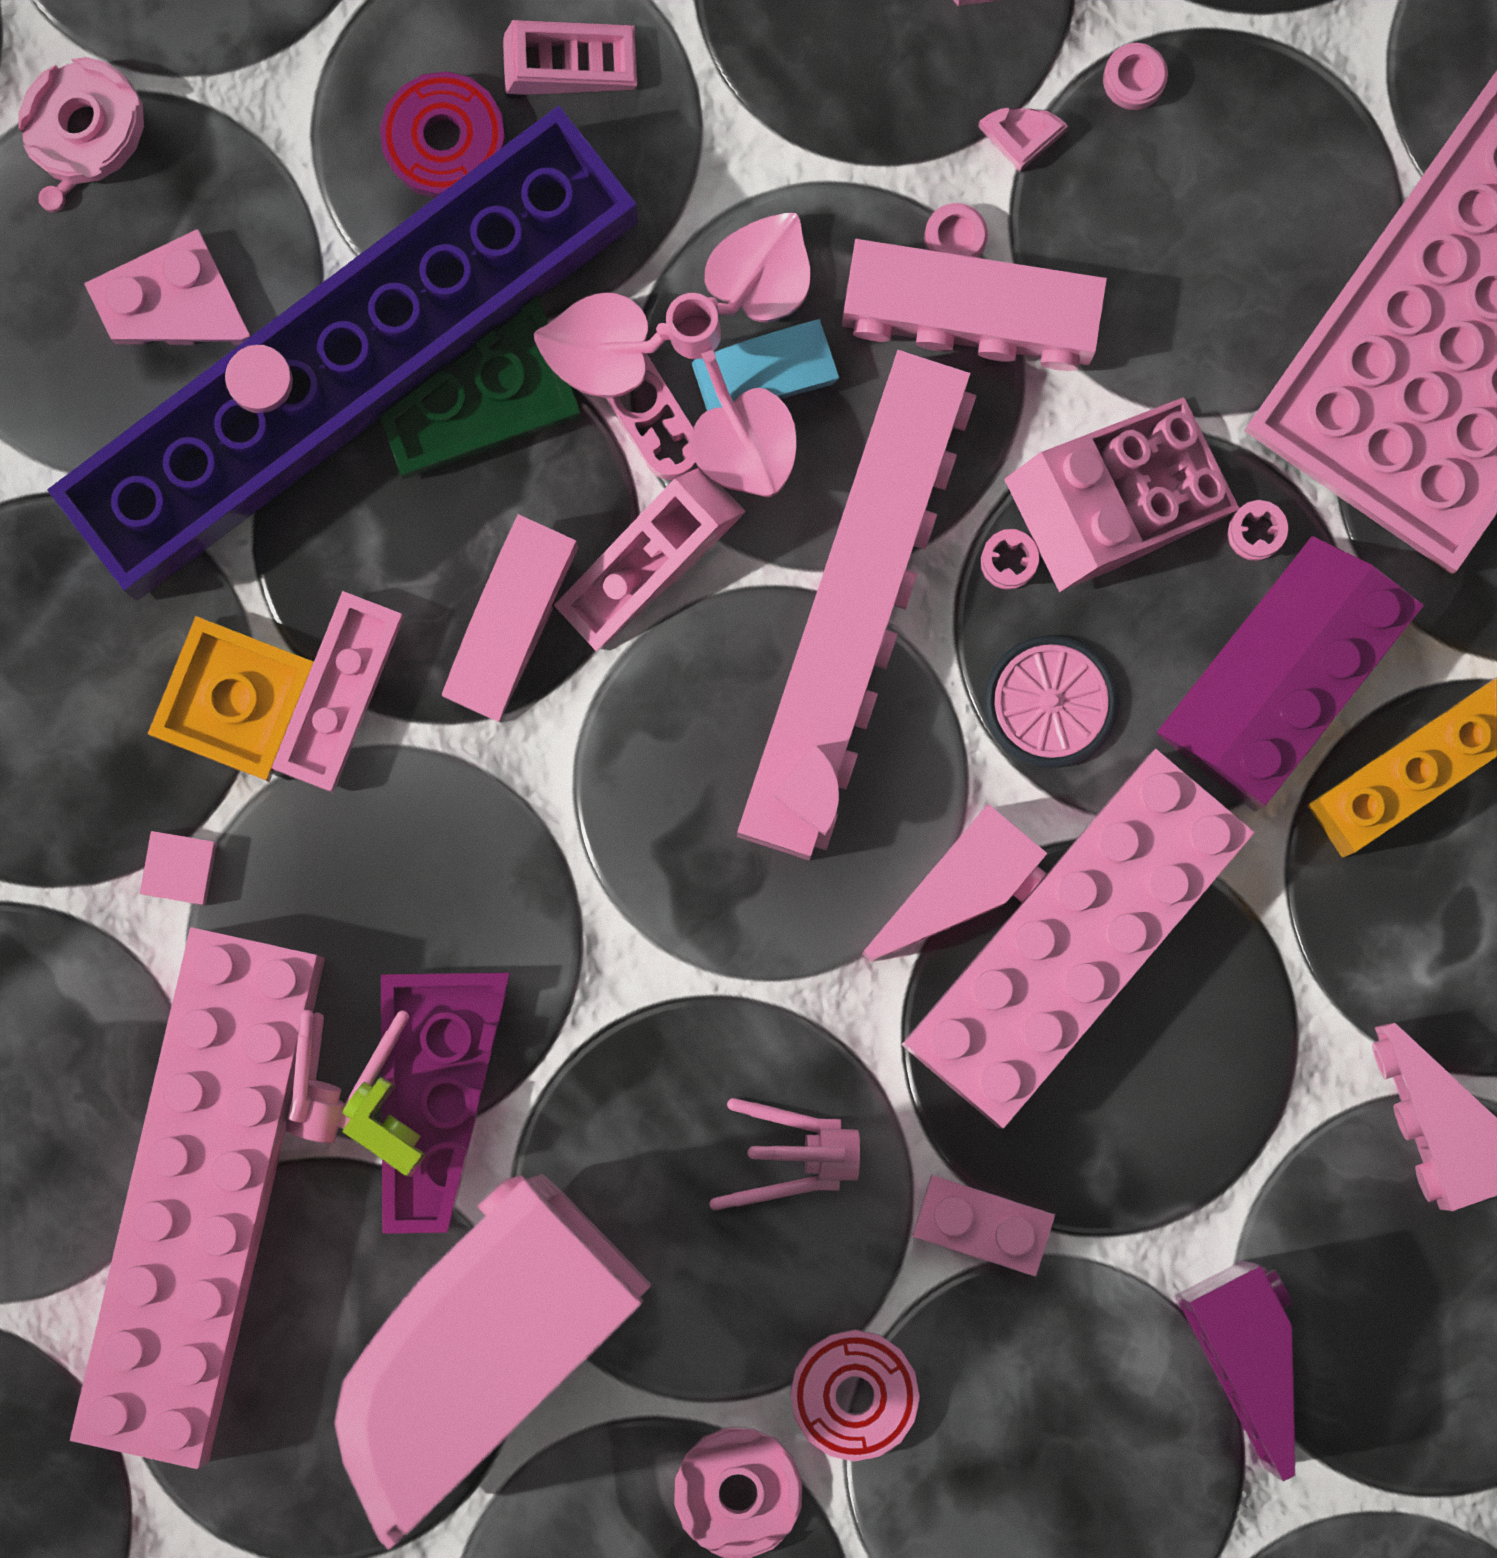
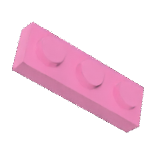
(338, 692)

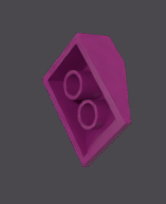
(1249, 1347)

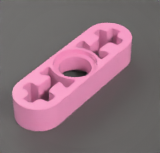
(649, 444)

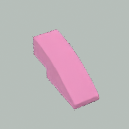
(509, 618)

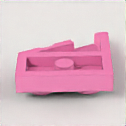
(168, 297)

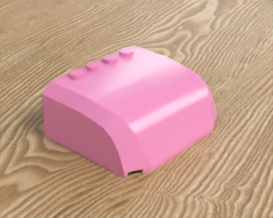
(478, 1349)

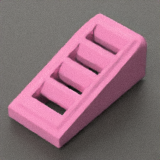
(568, 79)

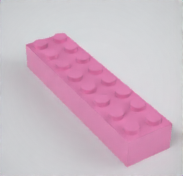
(197, 1200)

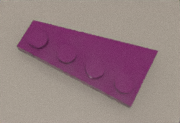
(438, 1086)

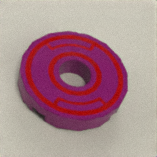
(428, 101)

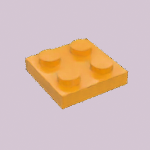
(230, 698)

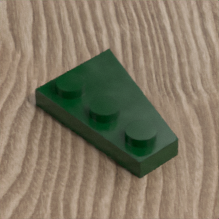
(481, 400)

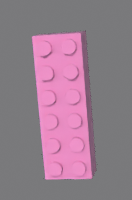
(1077, 939)

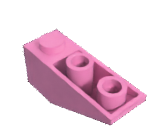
(1447, 1122)

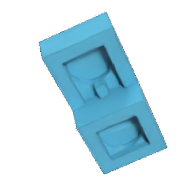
(780, 361)

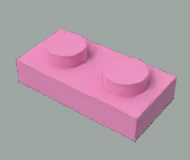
(983, 1225)

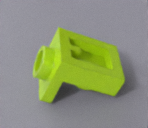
(388, 1140)

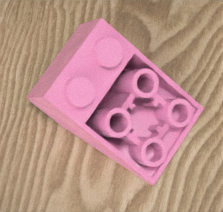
(1120, 493)

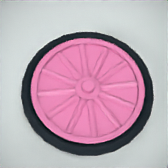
(1051, 701)

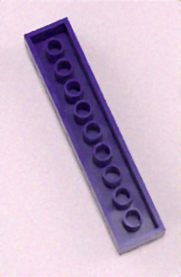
(352, 353)

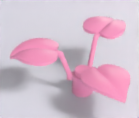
(602, 344)

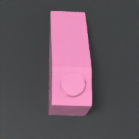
(649, 556)
(971, 879)

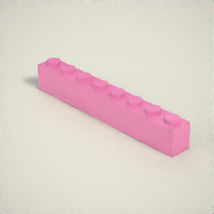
(859, 591)

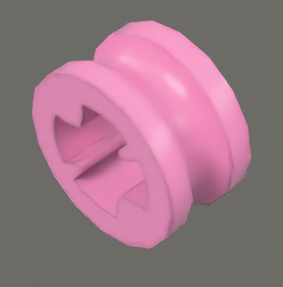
(1254, 511)
(1011, 540)

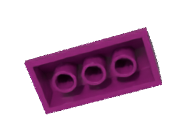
(1289, 671)

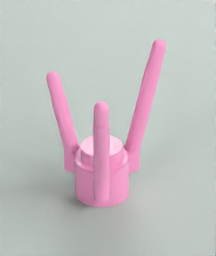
(316, 1105)
(829, 1154)

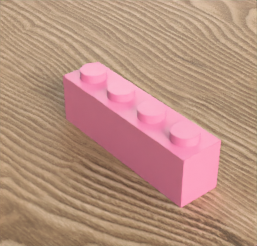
(973, 304)

